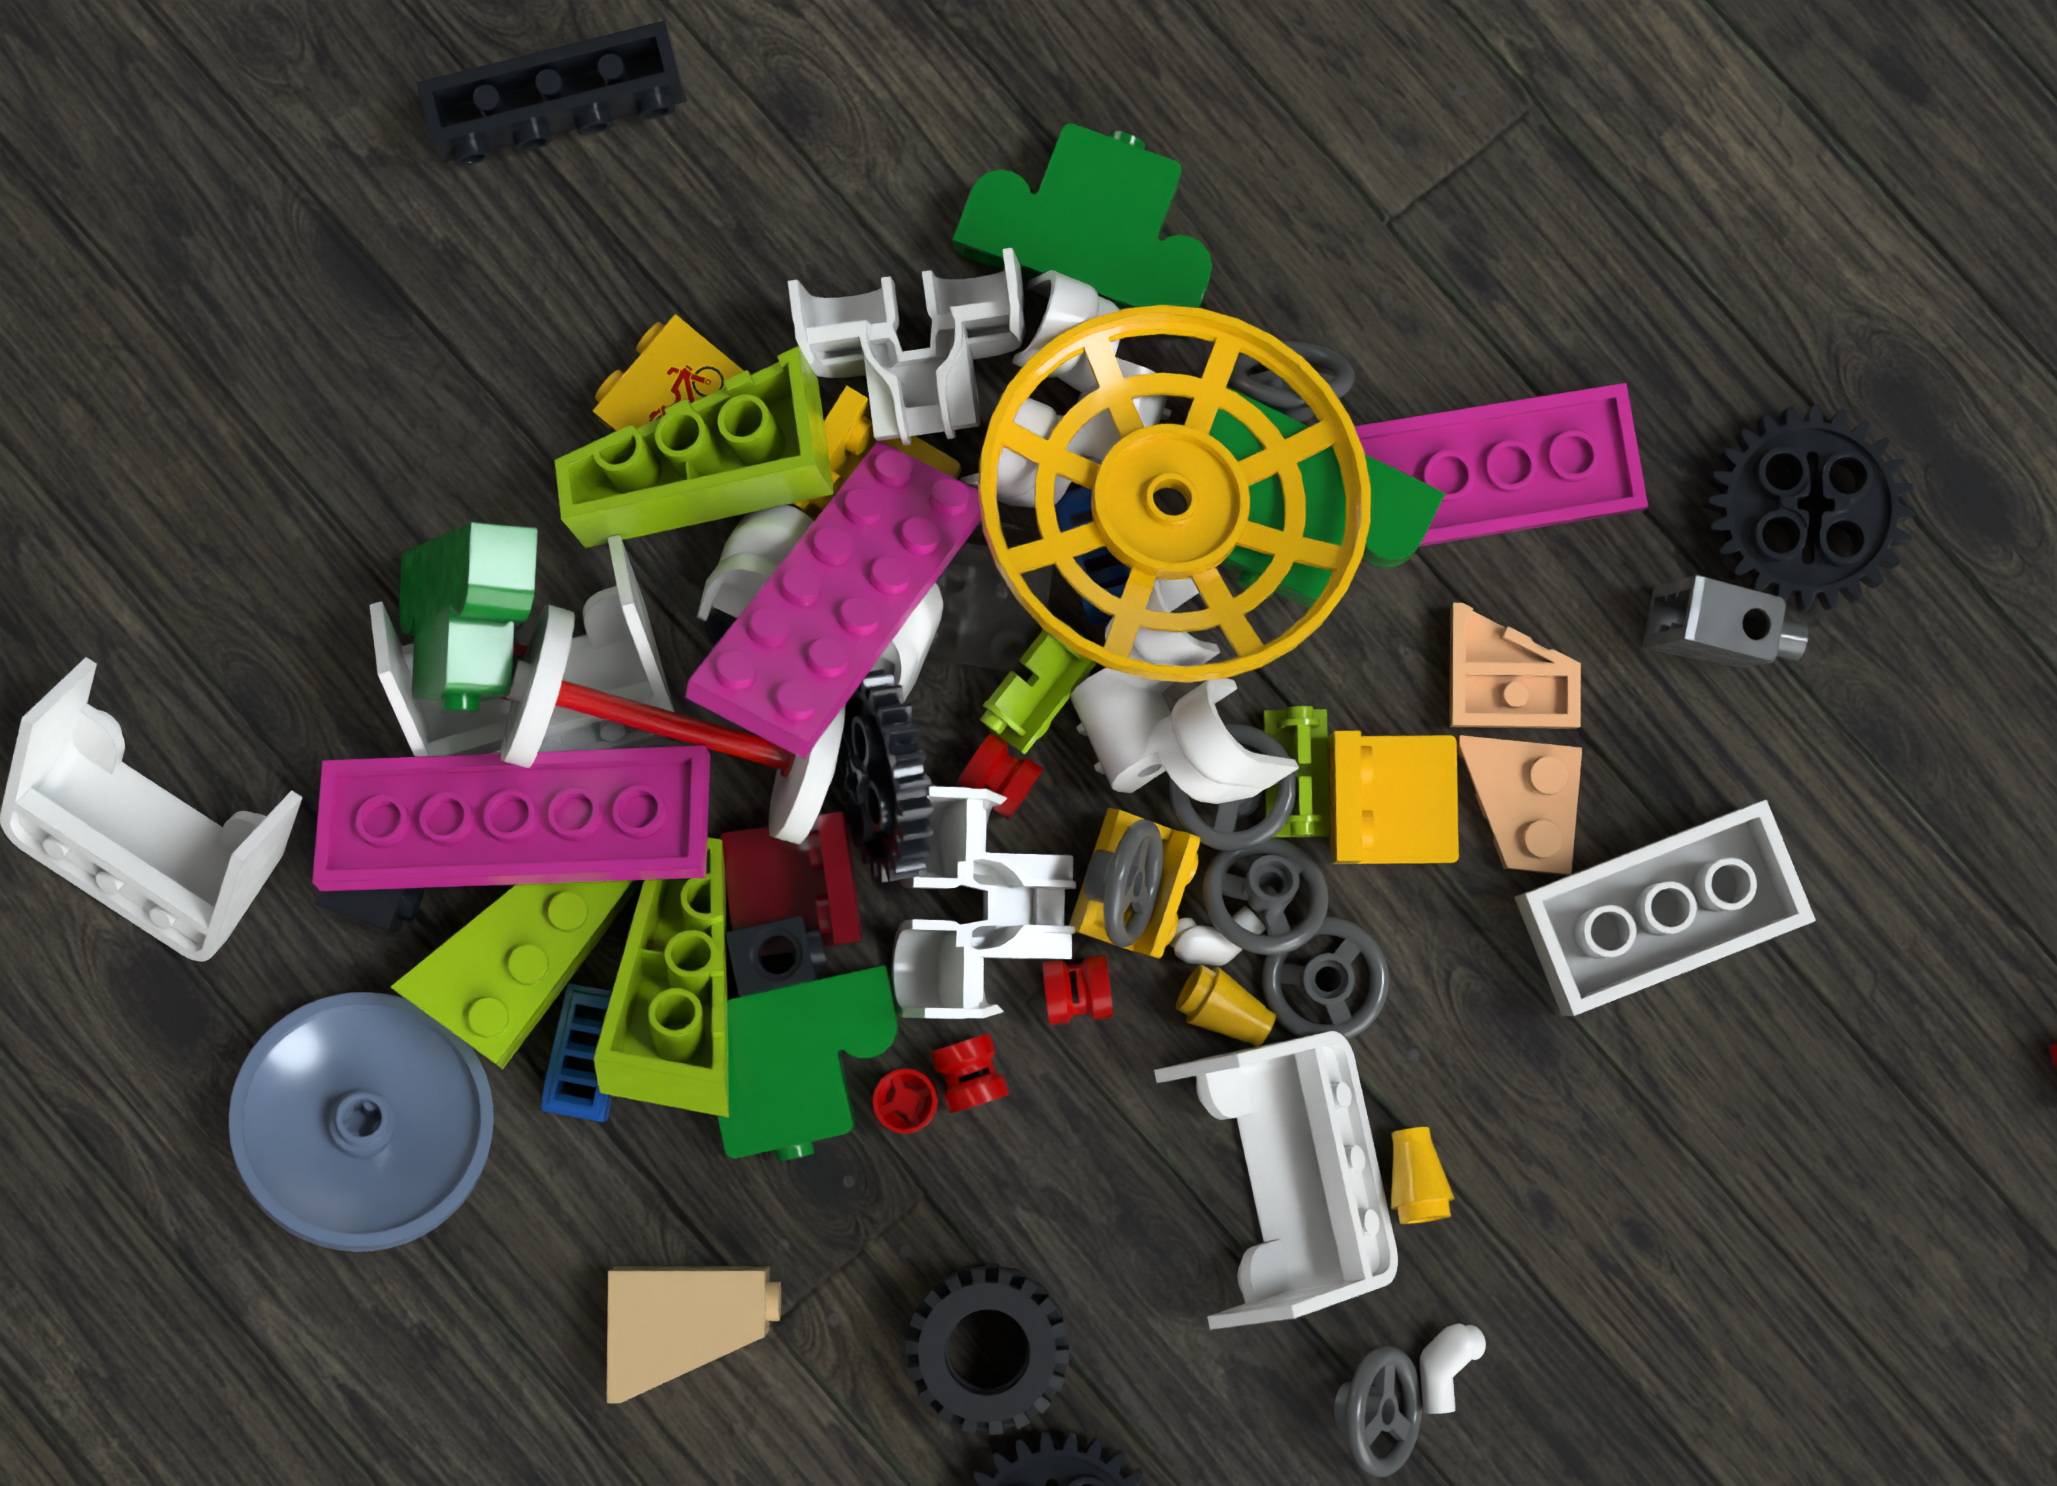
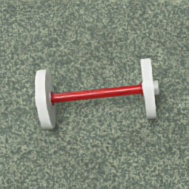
(540, 686)

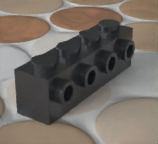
(552, 93)

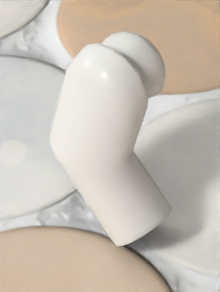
(1206, 945)
(1443, 1360)

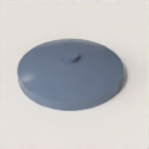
(360, 1122)

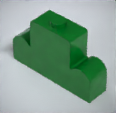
(1090, 221)
(1398, 508)
(462, 611)
(788, 1061)

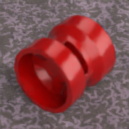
(1000, 773)
(1092, 989)
(965, 1059)
(898, 1104)

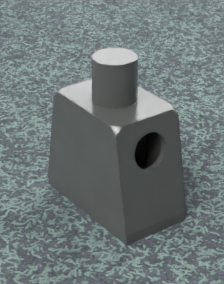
(1721, 624)

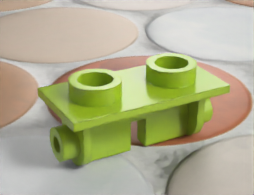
(1024, 710)
(1305, 739)

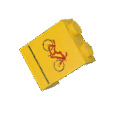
(670, 368)

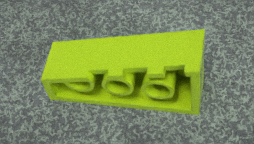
(703, 460)
(513, 961)
(669, 1000)

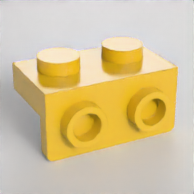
(1179, 868)

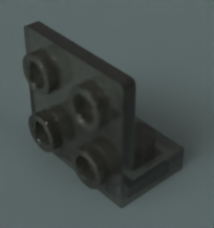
(980, 614)

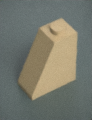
(680, 1319)

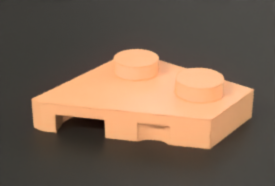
(1507, 678)
(1527, 798)

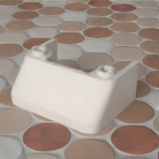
(612, 657)
(126, 836)
(1308, 1174)

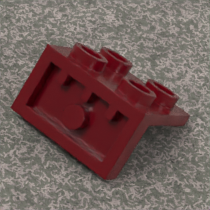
(786, 880)

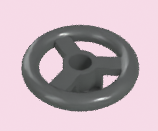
(1276, 392)
(1223, 834)
(1279, 871)
(1127, 878)
(1355, 941)
(1369, 1408)

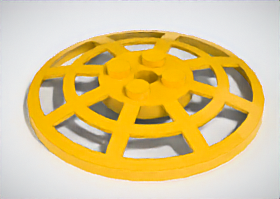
(1181, 460)

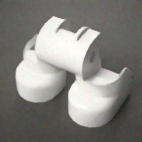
(1068, 306)
(920, 387)
(759, 548)
(1142, 738)
(940, 962)

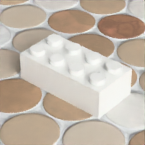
(1664, 909)

